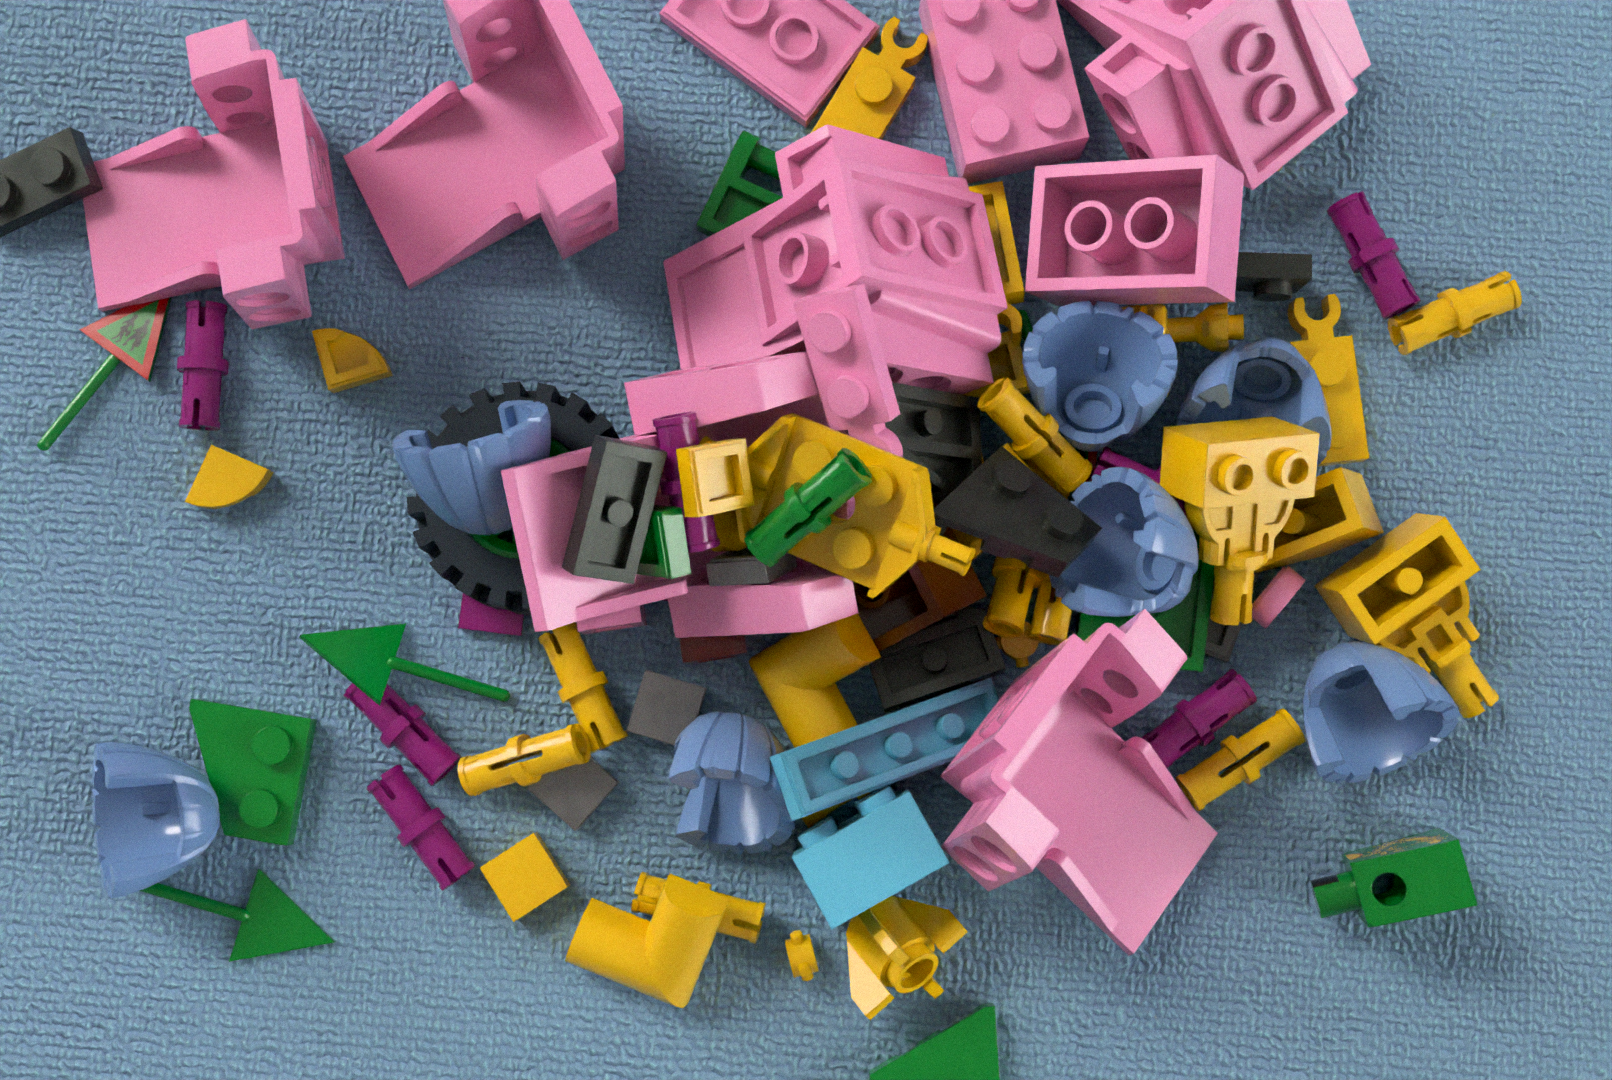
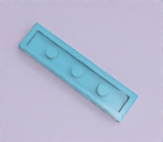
(881, 750)

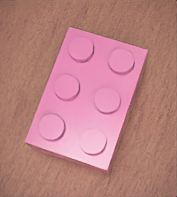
(1004, 85)
(1135, 231)

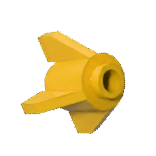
(896, 949)

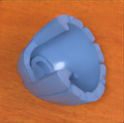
(1098, 371)
(1259, 382)
(466, 482)
(1140, 554)
(1371, 712)
(731, 784)
(150, 815)

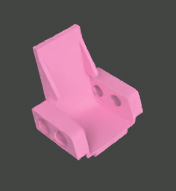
(1223, 76)
(514, 146)
(225, 205)
(846, 219)
(729, 403)
(1071, 794)

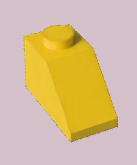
(1328, 522)

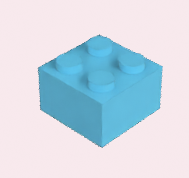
(867, 855)

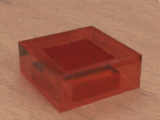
(712, 648)

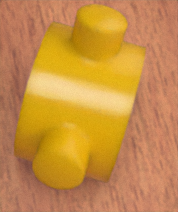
(1019, 647)
(801, 955)

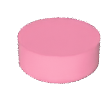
(1276, 596)

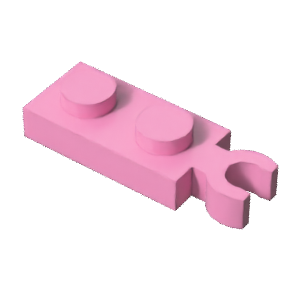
(849, 365)

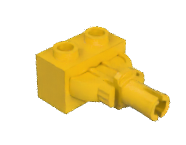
(1238, 496)
(1415, 601)

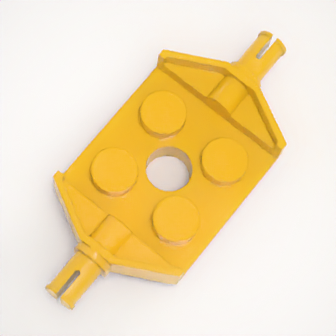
(891, 515)

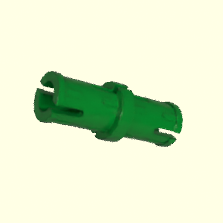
(807, 507)

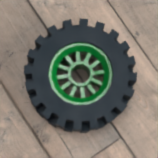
(486, 564)

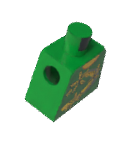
(1426, 880)

